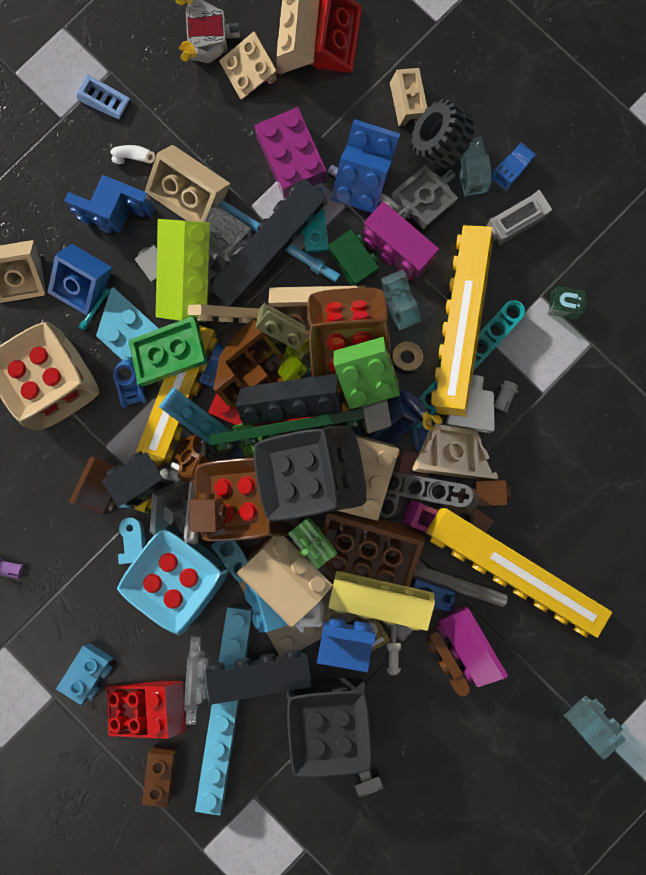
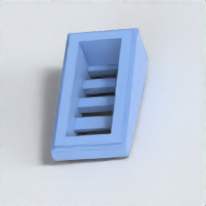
(90, 82)

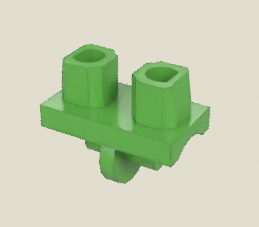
(312, 543)

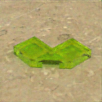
(291, 365)

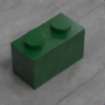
(353, 258)

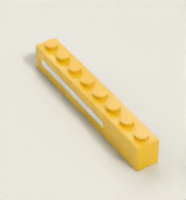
(463, 322)
(162, 429)
(518, 572)

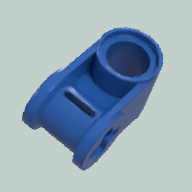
(128, 389)

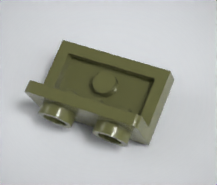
(281, 327)

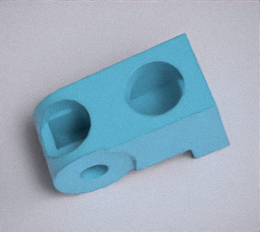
(134, 539)
(232, 556)

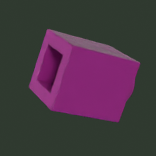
(419, 515)

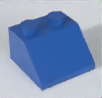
(78, 278)

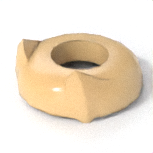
(411, 348)

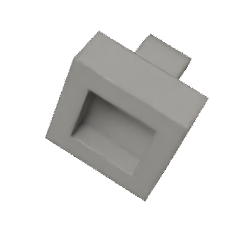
(368, 784)

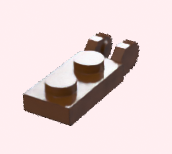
(448, 663)

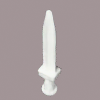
(393, 648)

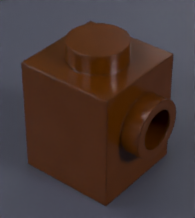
(207, 513)

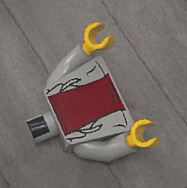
(206, 31)

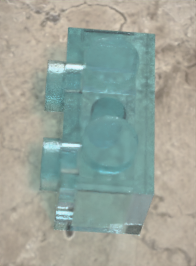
(594, 727)

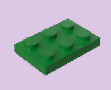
(167, 351)

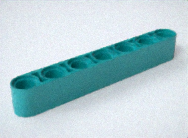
(487, 339)

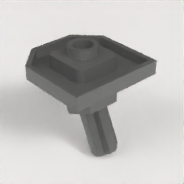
(169, 507)

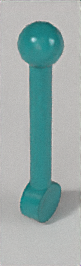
(105, 293)

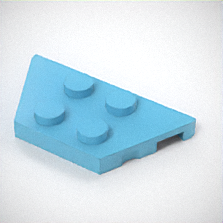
(121, 323)

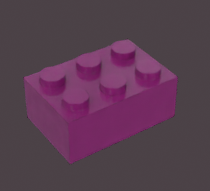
(290, 151)
(398, 242)

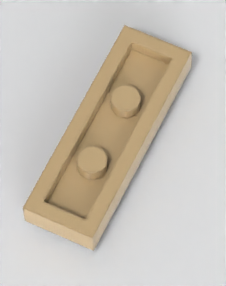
(225, 313)

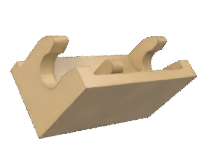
(408, 95)

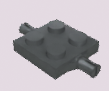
(425, 196)

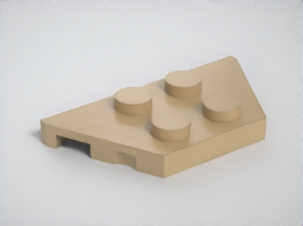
(454, 453)

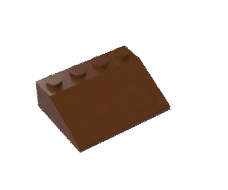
(371, 548)

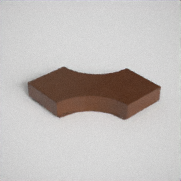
(189, 457)

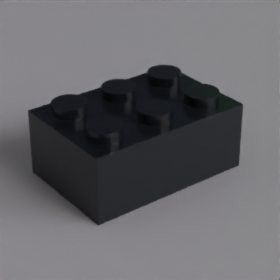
(137, 480)

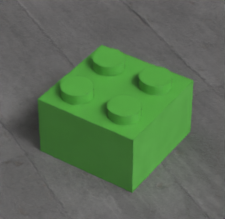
(366, 373)

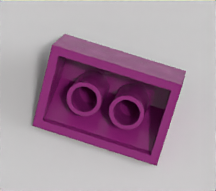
(470, 647)

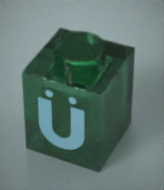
(567, 302)

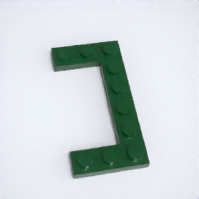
(227, 442)

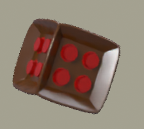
(342, 320)
(238, 486)

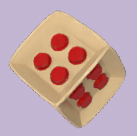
(43, 377)

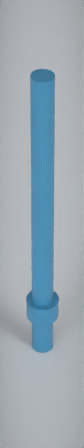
(317, 265)

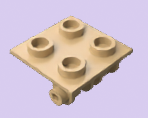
(248, 66)

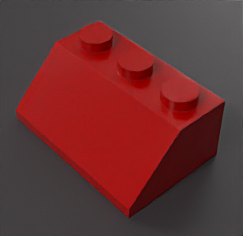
(337, 35)

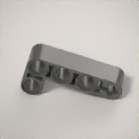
(428, 494)

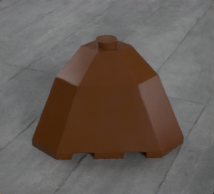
(245, 362)

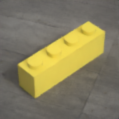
(381, 601)

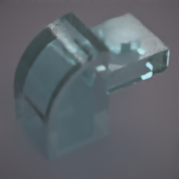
(475, 168)
(399, 300)

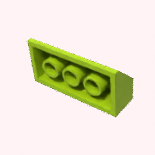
(181, 267)

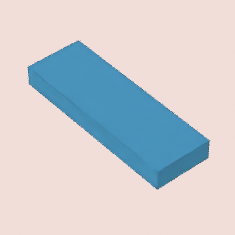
(191, 415)

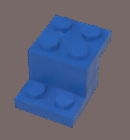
(365, 166)
(110, 205)
(346, 644)

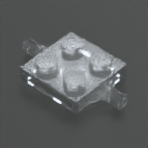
(195, 688)

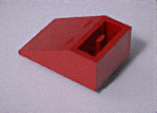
(146, 709)

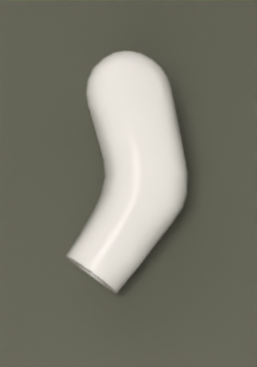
(132, 152)

